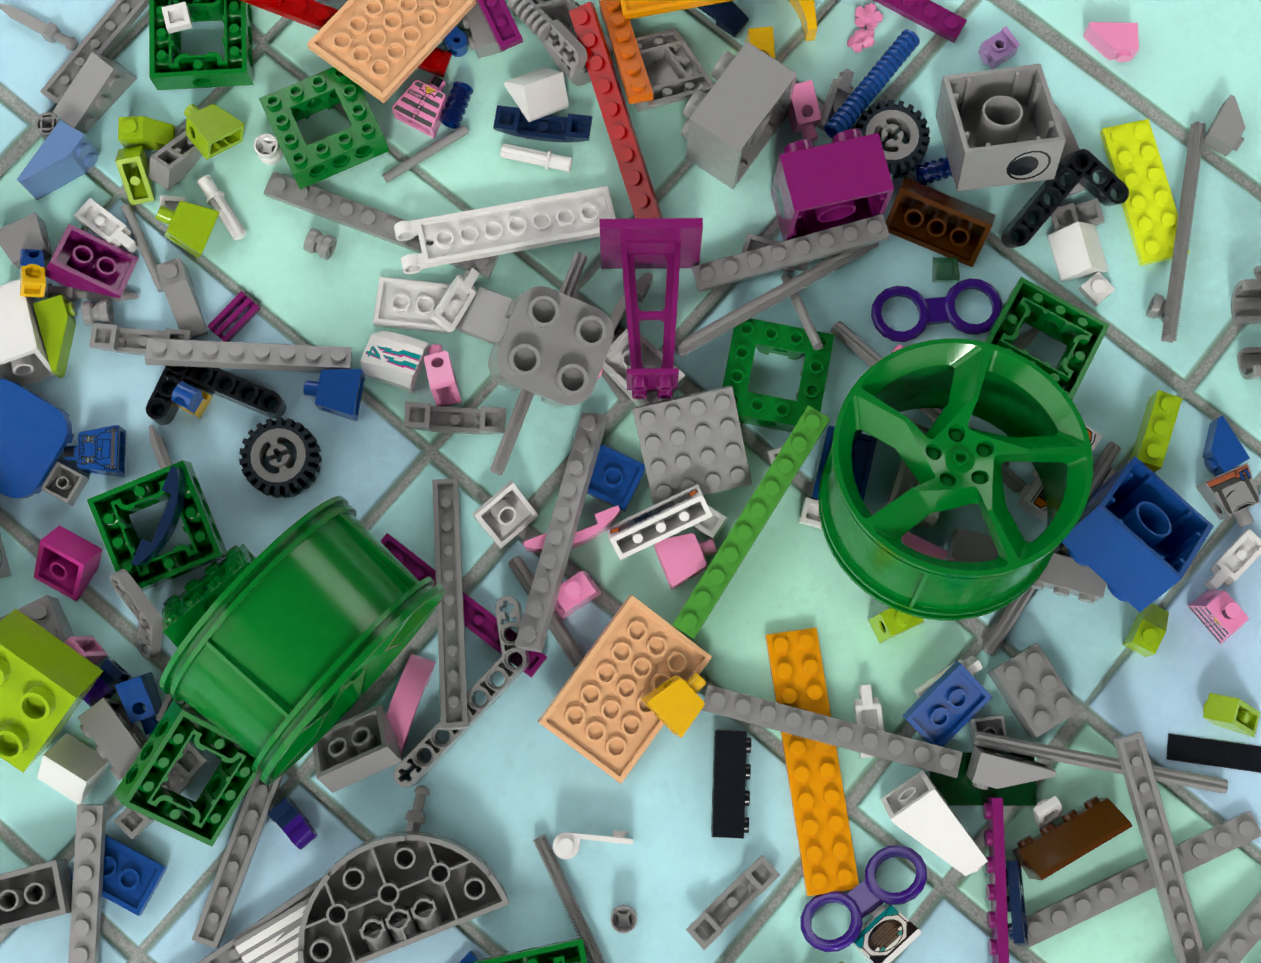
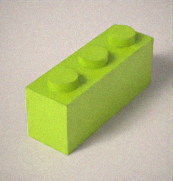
(1156, 429)

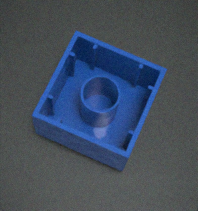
(1137, 535)

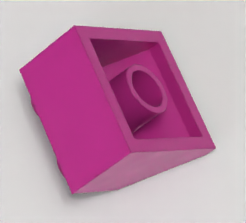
(66, 562)

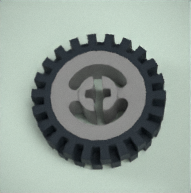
(886, 121)
(269, 440)

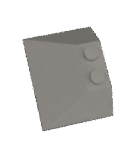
(670, 69)

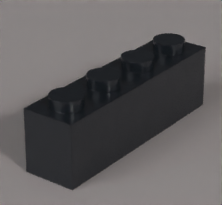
(728, 784)

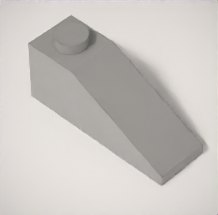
(173, 161)
(182, 296)
(1002, 770)

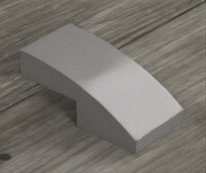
(1085, 212)

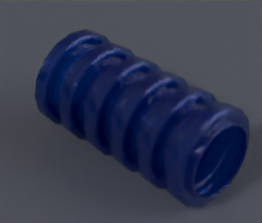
(456, 105)
(933, 171)

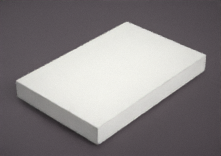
(408, 304)

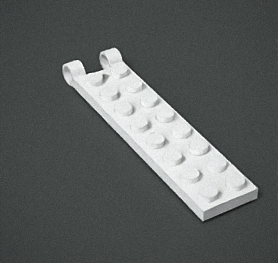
(505, 228)

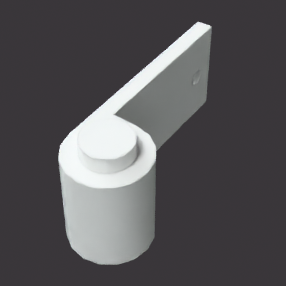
(567, 844)

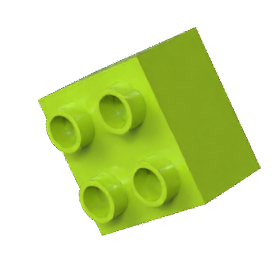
(38, 688)

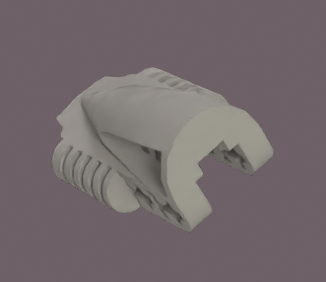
(555, 30)

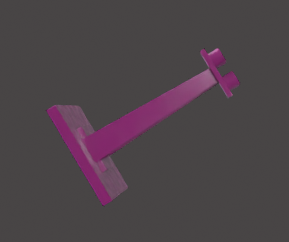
(651, 245)

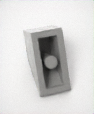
(1226, 128)

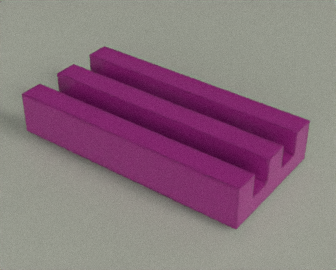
(235, 315)

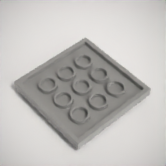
(692, 443)

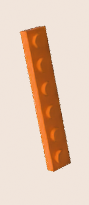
(626, 52)

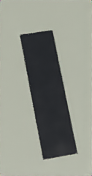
(1214, 753)

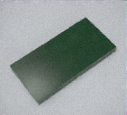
(961, 792)

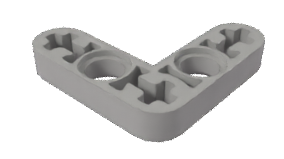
(149, 620)

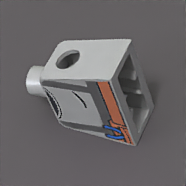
(1231, 494)

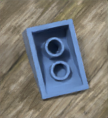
(58, 161)

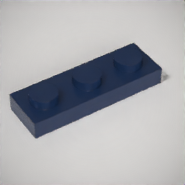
(1016, 904)

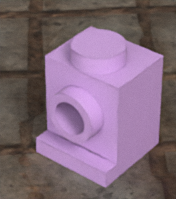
(1006, 48)

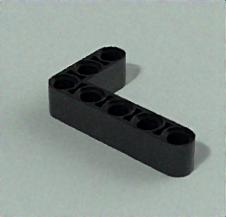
(1058, 193)
(213, 385)

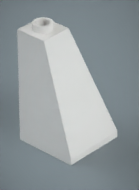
(21, 343)
(928, 818)

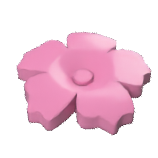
(867, 16)
(862, 39)

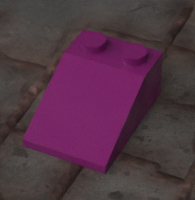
(90, 264)

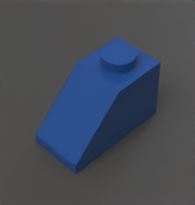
(1222, 448)

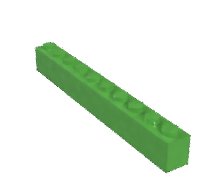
(751, 522)

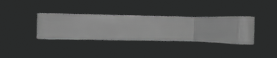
(475, 711)

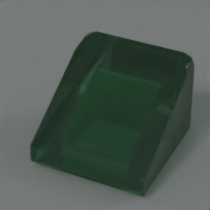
(945, 270)

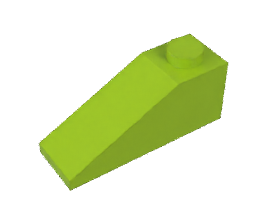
(57, 330)

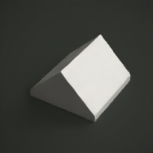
(539, 92)
(1077, 251)
(505, 514)
(72, 768)

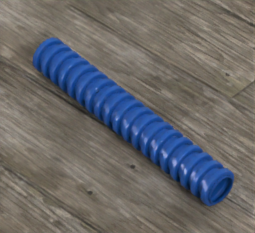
(872, 83)

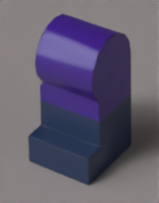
(105, 684)
(293, 823)

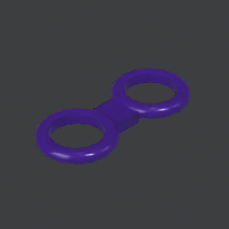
(935, 310)
(863, 898)

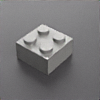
(64, 483)
(991, 725)

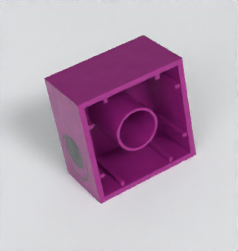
(830, 183)

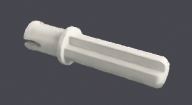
(536, 157)
(217, 200)

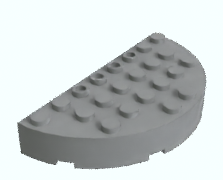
(393, 896)

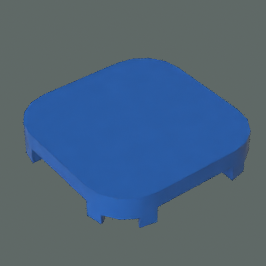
(30, 439)

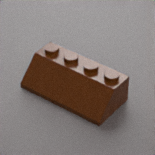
(939, 222)
(1070, 838)

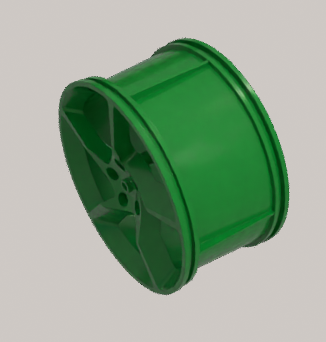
(954, 470)
(300, 637)

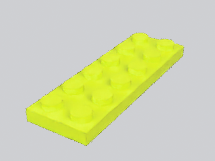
(1150, 204)

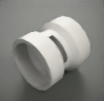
(265, 144)

